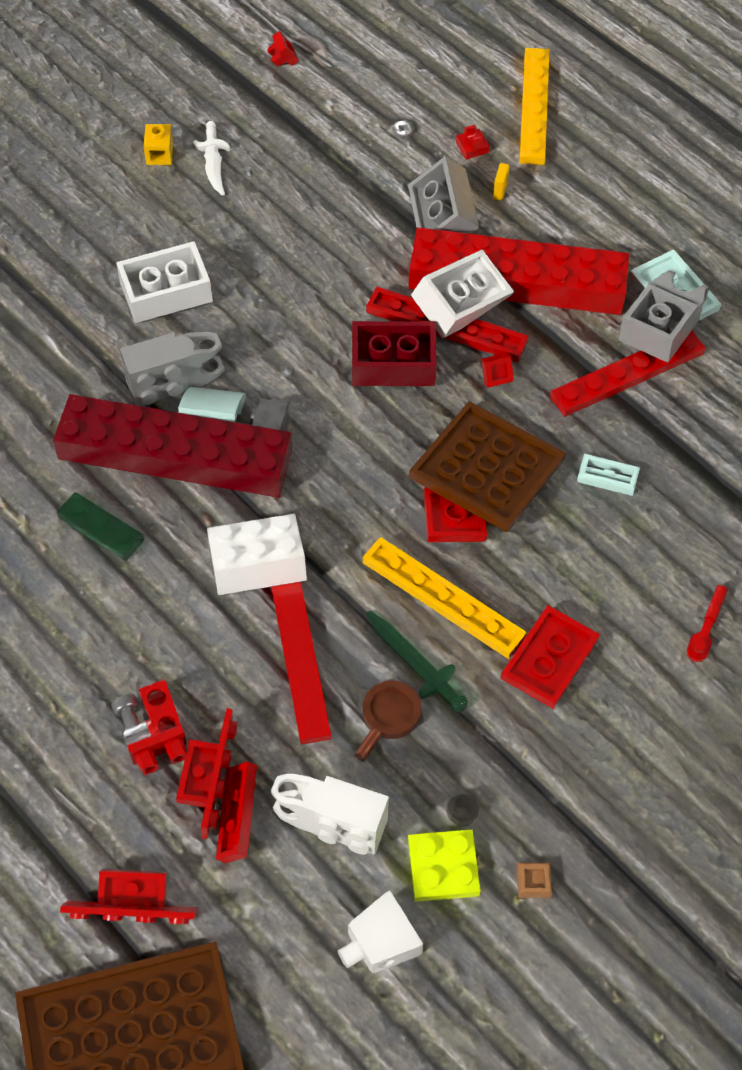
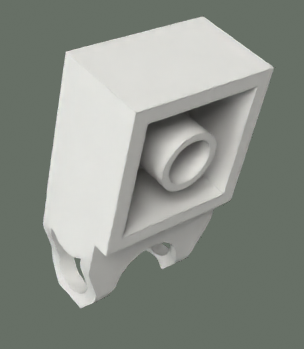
(334, 811)

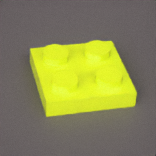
(443, 865)

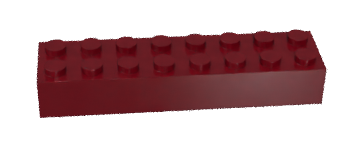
(173, 445)

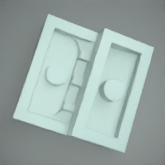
(212, 403)

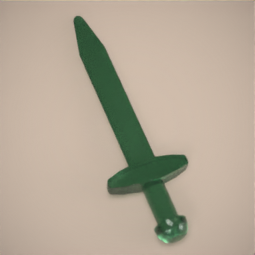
(435, 679)

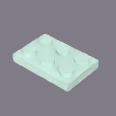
(684, 278)

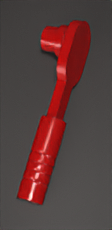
(701, 642)

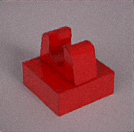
(282, 50)
(472, 142)
(497, 369)

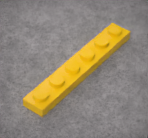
(534, 106)
(444, 597)

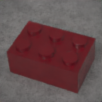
(393, 353)

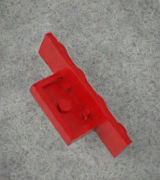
(202, 773)
(131, 894)

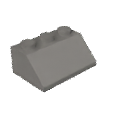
(444, 198)

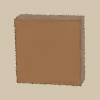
(534, 880)

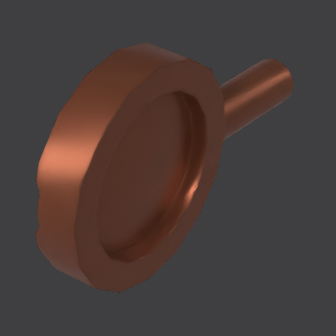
(389, 712)

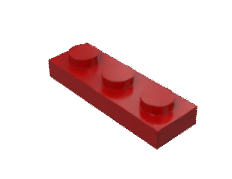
(236, 812)

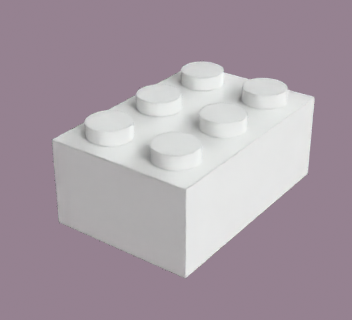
(164, 282)
(257, 554)

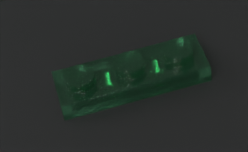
(100, 526)

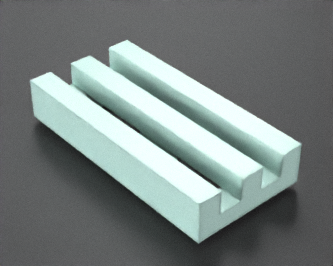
(607, 478)

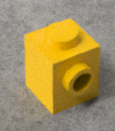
(158, 144)

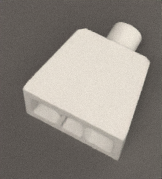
(381, 936)

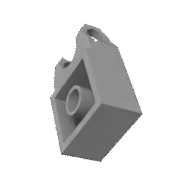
(662, 317)
(169, 365)

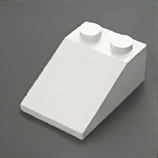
(461, 292)

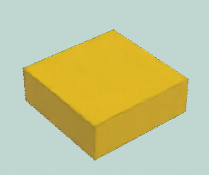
(501, 181)

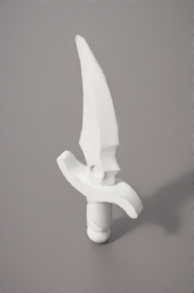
(212, 156)

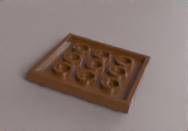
(487, 466)

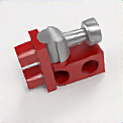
(157, 734)

